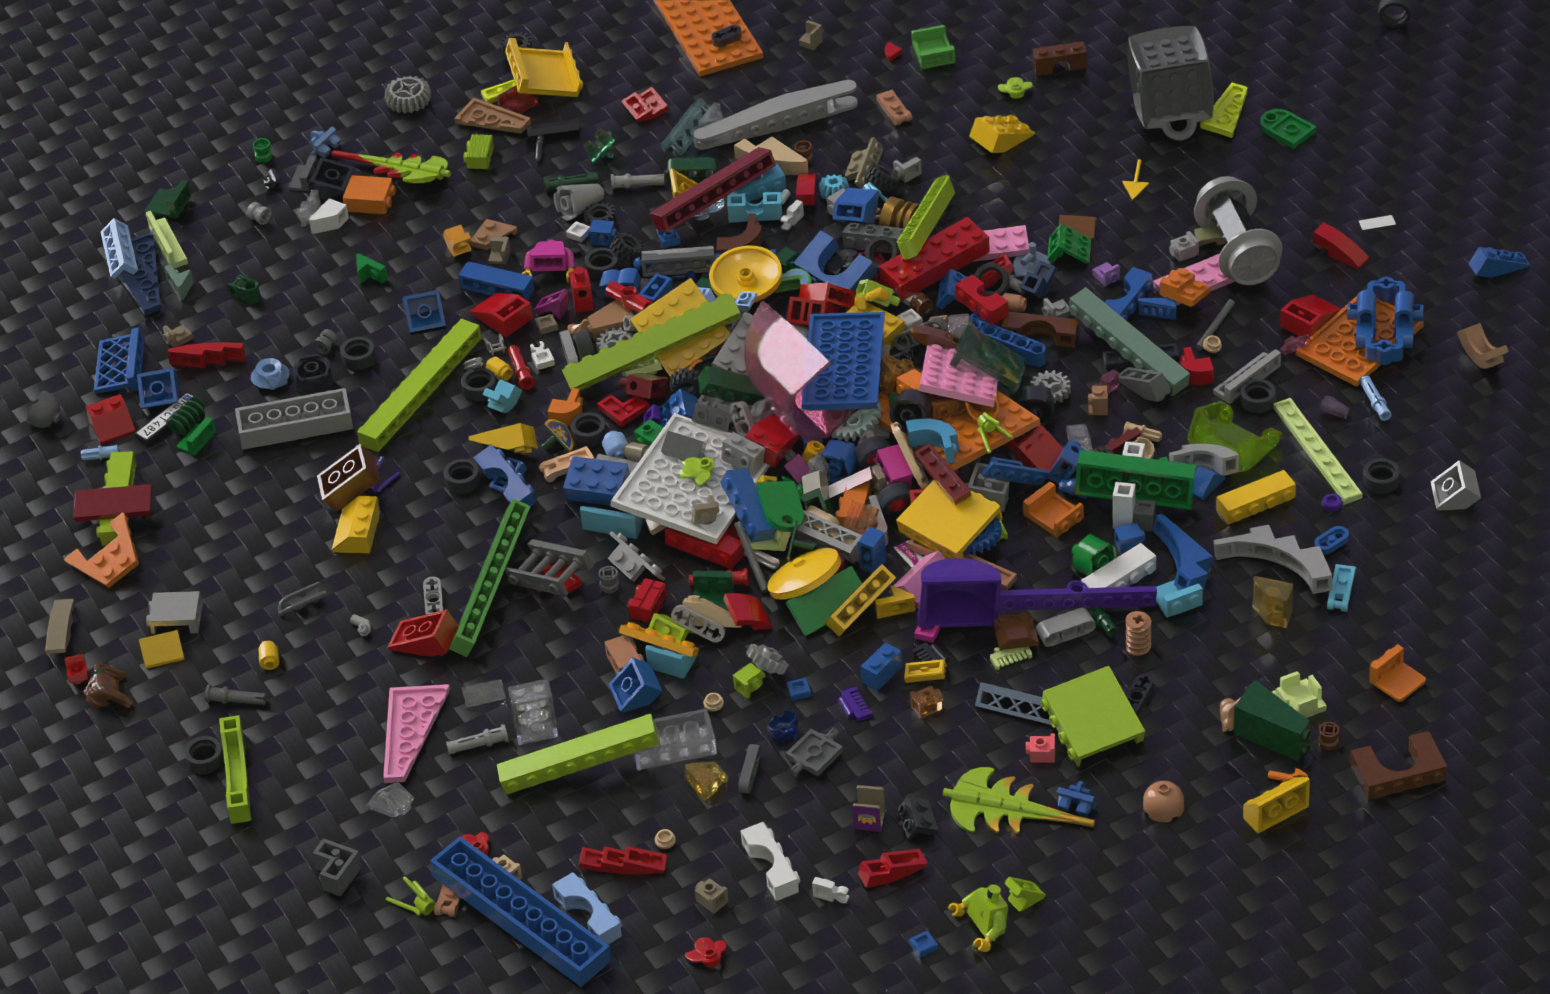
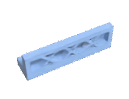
(122, 245)

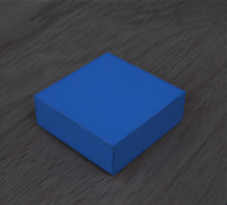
(799, 689)
(923, 944)

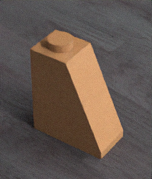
(607, 318)

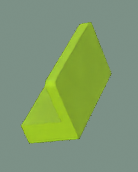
(665, 625)

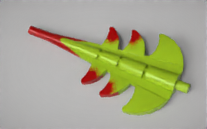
(418, 172)

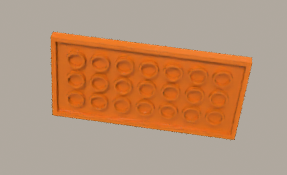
(695, 23)

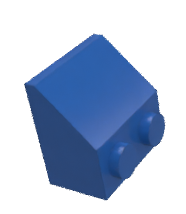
(424, 311)
(158, 388)
(635, 685)

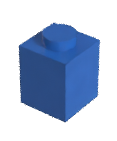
(1128, 537)

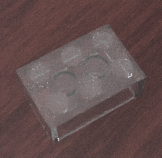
(533, 711)

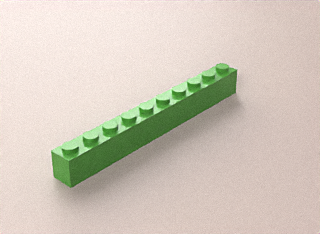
(489, 578)

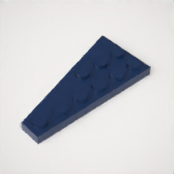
(144, 283)

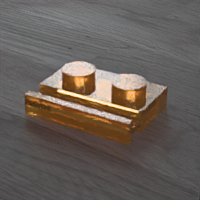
(860, 517)

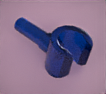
(690, 274)

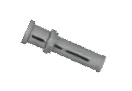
(627, 181)
(487, 738)

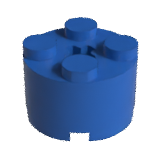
(840, 459)

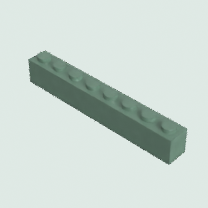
(1127, 339)

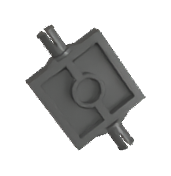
(814, 752)

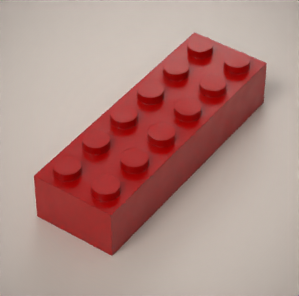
(940, 253)

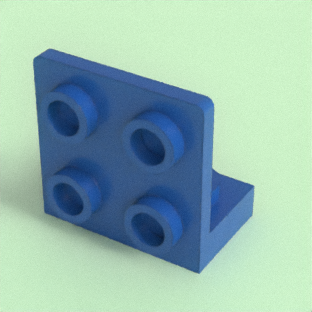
(948, 288)

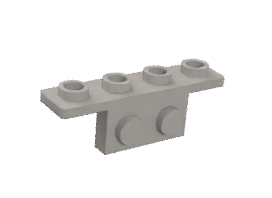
(629, 561)

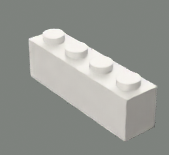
(1124, 570)

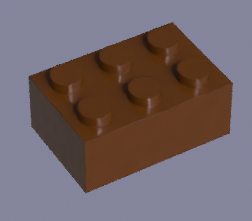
(348, 477)

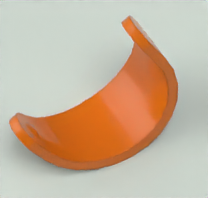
(975, 414)

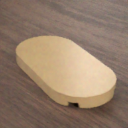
(908, 452)

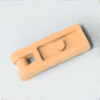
(560, 465)

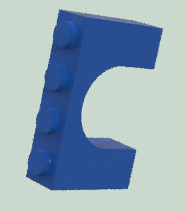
(820, 251)

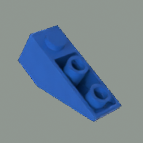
(1493, 262)

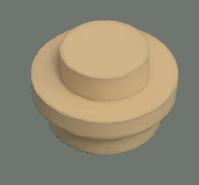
(1212, 344)
(713, 702)
(665, 839)

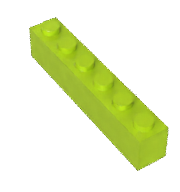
(120, 473)

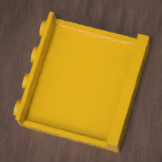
(544, 70)
(946, 526)

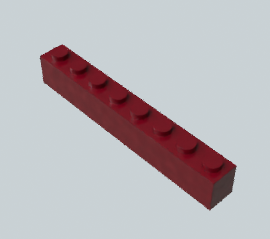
(712, 189)

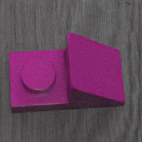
(555, 302)

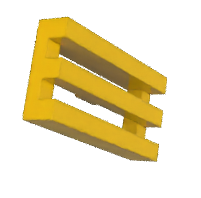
(923, 671)

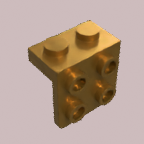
(891, 369)

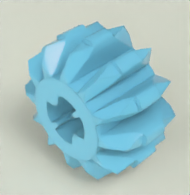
(831, 185)

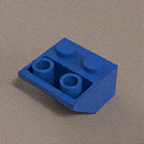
(856, 206)
(679, 403)

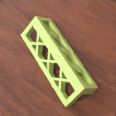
(166, 241)

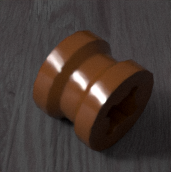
(921, 303)

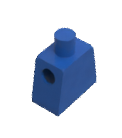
(1070, 456)

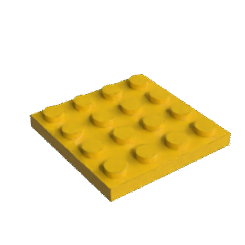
(673, 304)

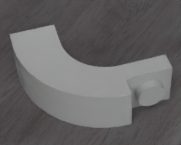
(1212, 456)

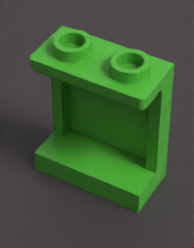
(932, 47)

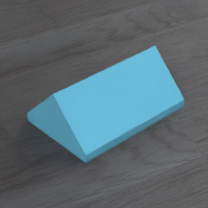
(608, 520)

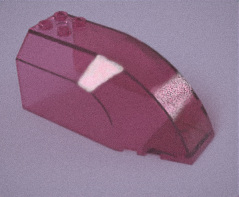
(780, 367)

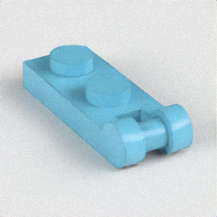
(1342, 587)

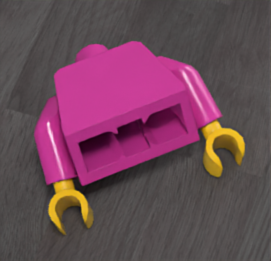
(549, 257)

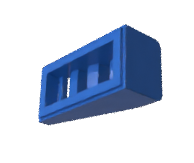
(1167, 307)
(519, 467)

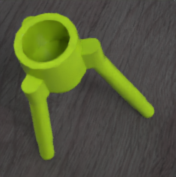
(988, 424)
(422, 902)

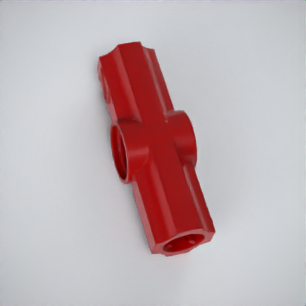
(627, 296)

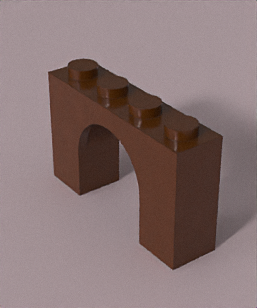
(1380, 781)

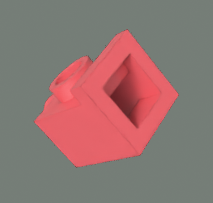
(1041, 749)

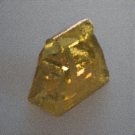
(702, 778)

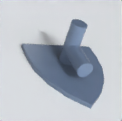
(1029, 262)

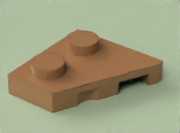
(490, 228)

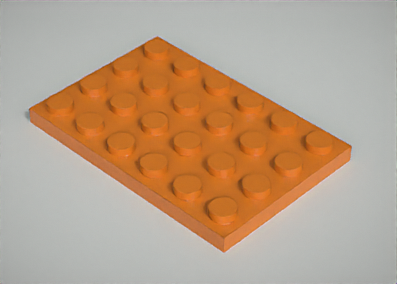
(1335, 344)

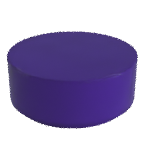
(1332, 502)

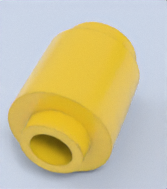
(499, 368)
(811, 450)
(268, 655)

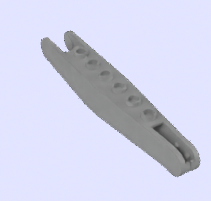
(778, 114)

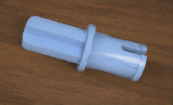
(100, 452)

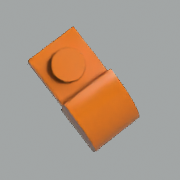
(566, 410)

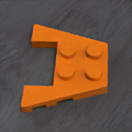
(113, 560)

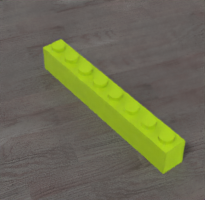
(578, 754)

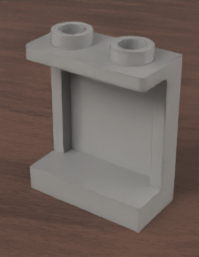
(175, 610)

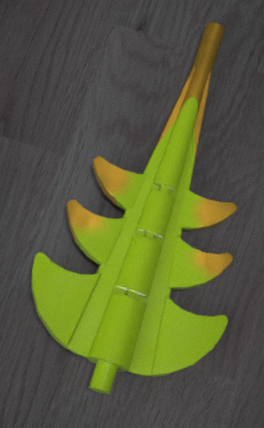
(973, 797)

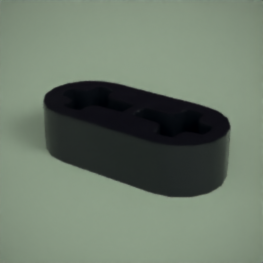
(726, 36)

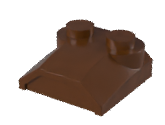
(1015, 631)

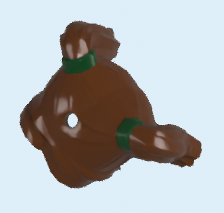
(104, 687)

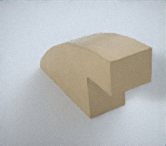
(787, 159)

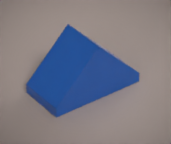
(1206, 481)

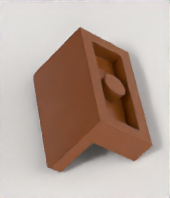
(1080, 224)

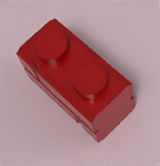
(647, 600)

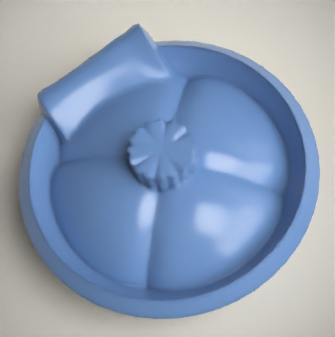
(270, 374)

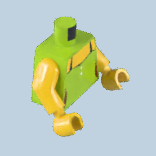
(874, 294)

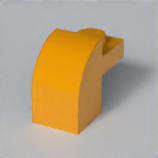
(457, 240)

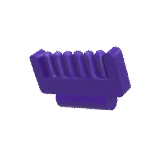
(854, 704)

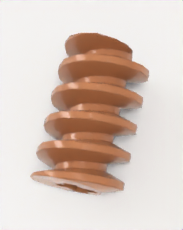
(1138, 633)

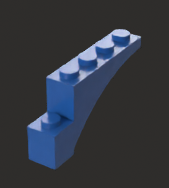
(1190, 558)

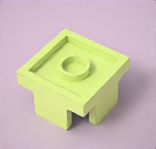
(1302, 695)

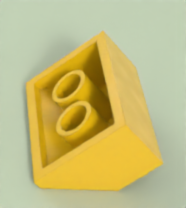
(357, 526)
(1277, 804)

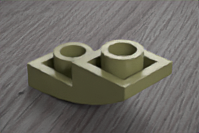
(1209, 234)

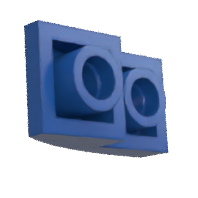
(668, 238)

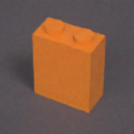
(369, 194)

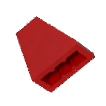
(830, 293)

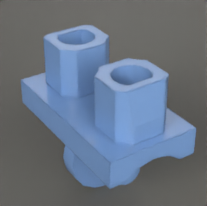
(321, 141)

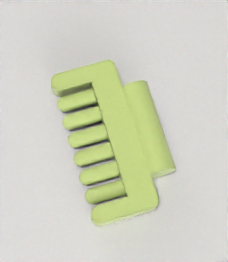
(998, 656)

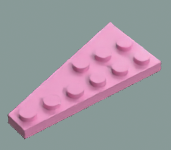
(408, 724)

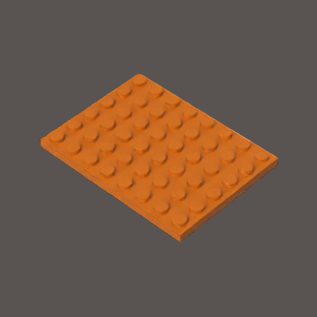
(1011, 417)

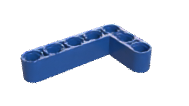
(1028, 348)

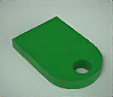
(1286, 127)
(779, 503)

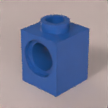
(602, 232)

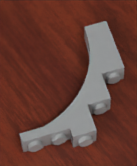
(1261, 544)

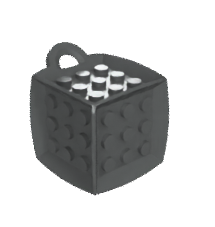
(1171, 79)

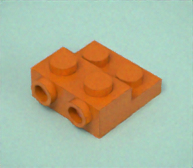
(1183, 288)

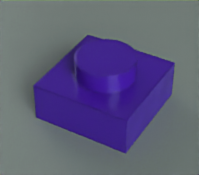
(653, 413)

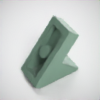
(179, 282)

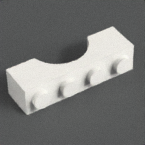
(760, 843)

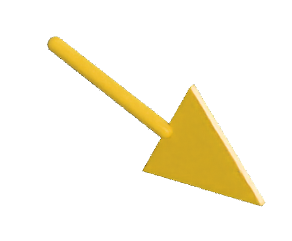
(1135, 188)

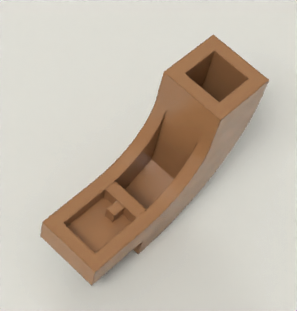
(1479, 348)

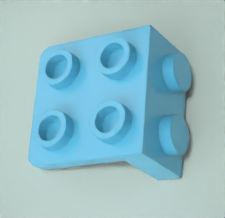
(1175, 601)

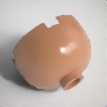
(1163, 801)

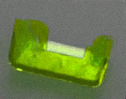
(1214, 426)

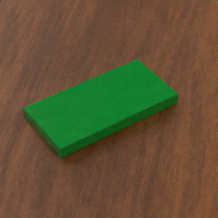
(817, 605)

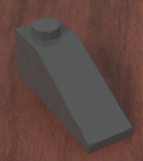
(1146, 383)

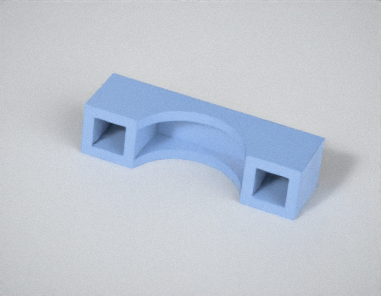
(574, 894)

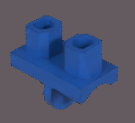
(1076, 795)

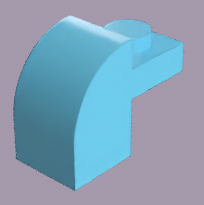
(503, 397)

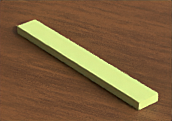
(1317, 450)

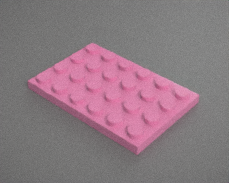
(959, 383)

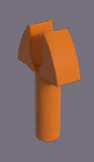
(1286, 777)

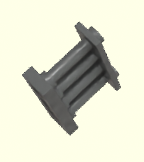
(548, 554)

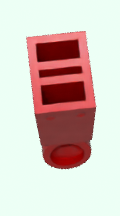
(801, 308)

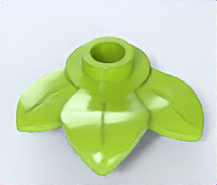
(1015, 87)
(698, 469)

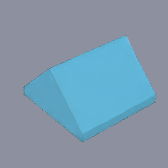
(668, 661)

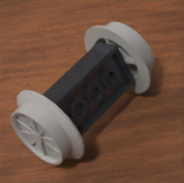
(1250, 252)

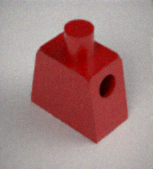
(580, 281)

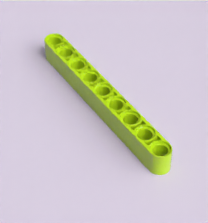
(925, 217)

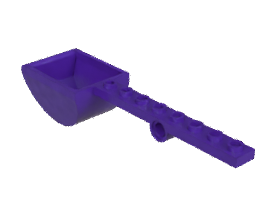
(970, 594)

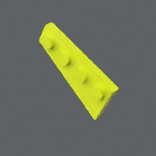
(1227, 111)

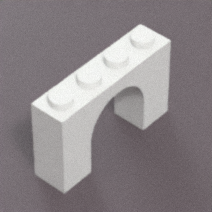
(1124, 493)

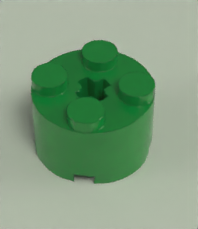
(1092, 554)

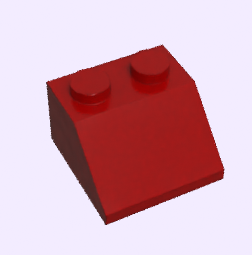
(110, 419)

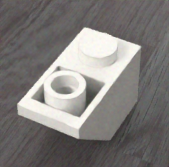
(329, 217)

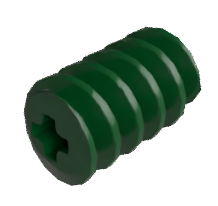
(186, 416)

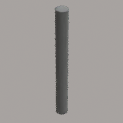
(1215, 324)
(751, 557)

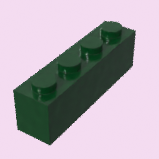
(728, 386)

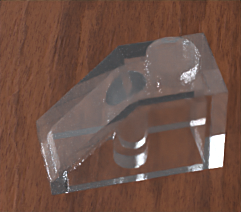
(391, 800)

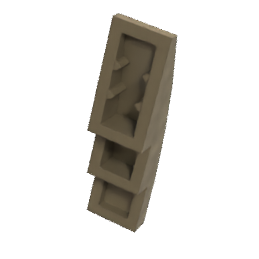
(59, 626)

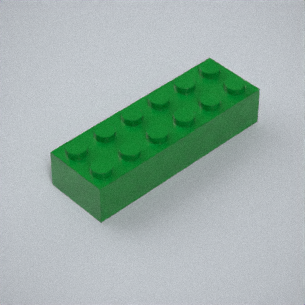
(1154, 480)

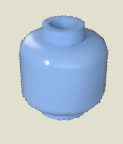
(614, 444)

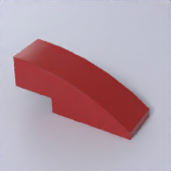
(806, 188)
(1339, 246)
(891, 867)

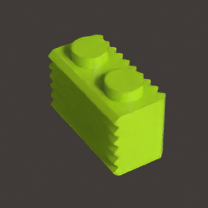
(479, 151)

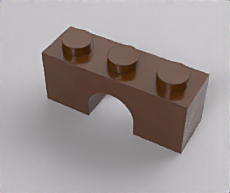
(1046, 57)

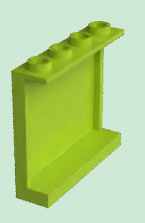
(1091, 714)

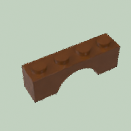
(1062, 330)

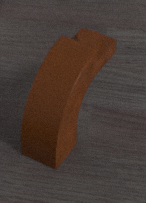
(750, 237)

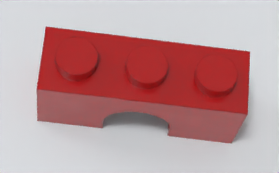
(972, 294)

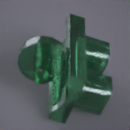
(602, 147)

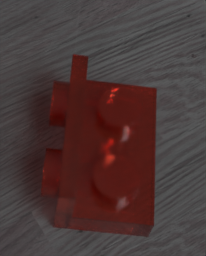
(516, 101)

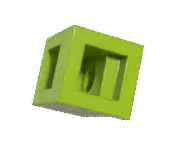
(748, 680)

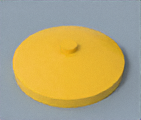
(747, 271)
(804, 573)

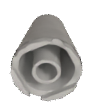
(573, 199)

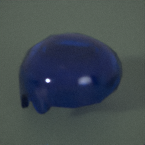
(783, 726)

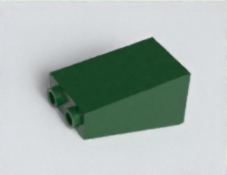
(1271, 723)

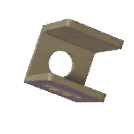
(870, 808)

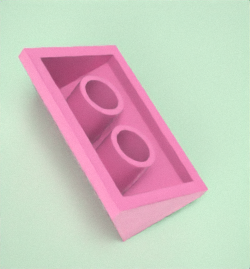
(912, 579)

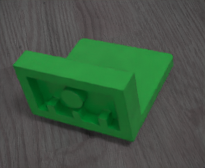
(1068, 241)

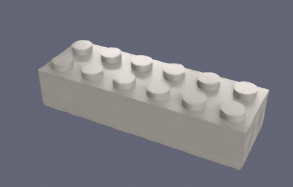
(293, 418)

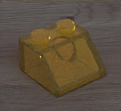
(1273, 600)

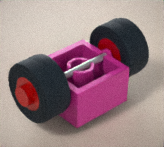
(895, 496)

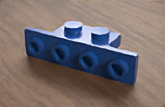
(1014, 471)

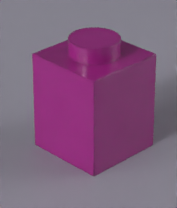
(796, 468)

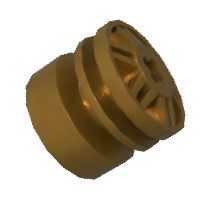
(897, 212)

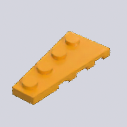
(665, 641)

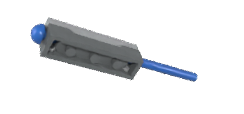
(677, 261)

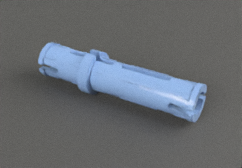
(1377, 402)

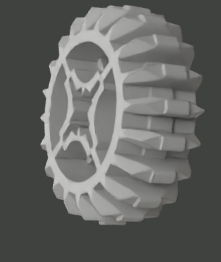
(407, 94)

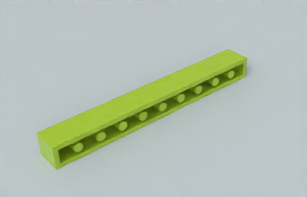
(652, 342)
(419, 385)

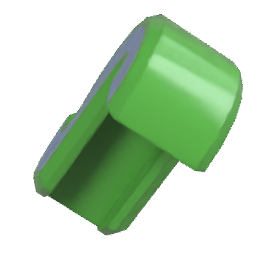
(793, 279)

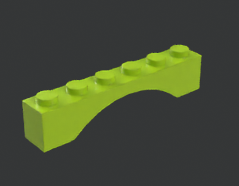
(236, 771)

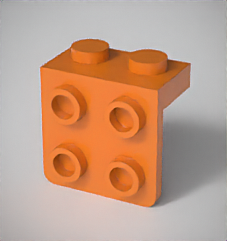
(1395, 676)

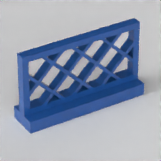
(133, 361)

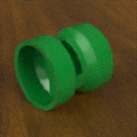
(262, 150)

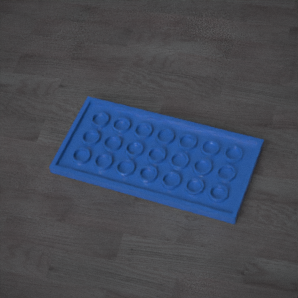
(855, 352)

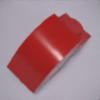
(1200, 370)

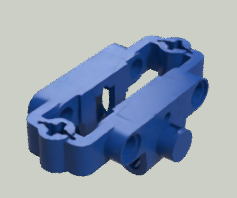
(1365, 315)

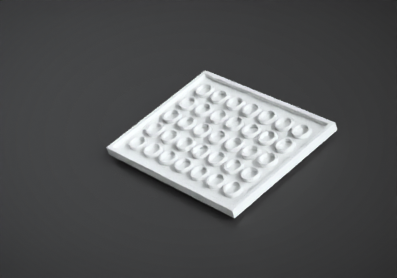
(662, 497)

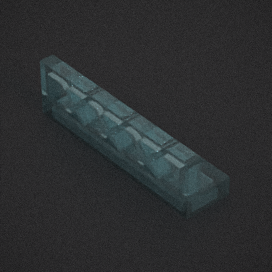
(683, 123)

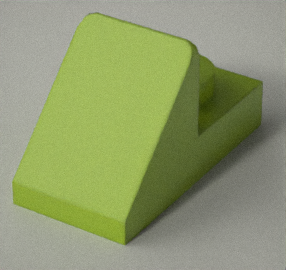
(1023, 893)

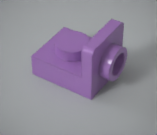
(1106, 273)

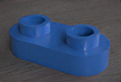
(1329, 540)

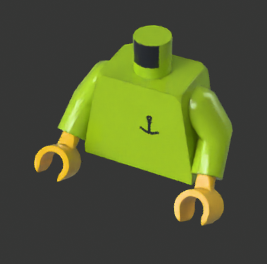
(987, 911)

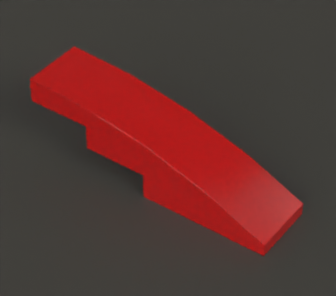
(200, 354)
(622, 862)

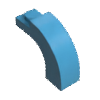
(934, 432)

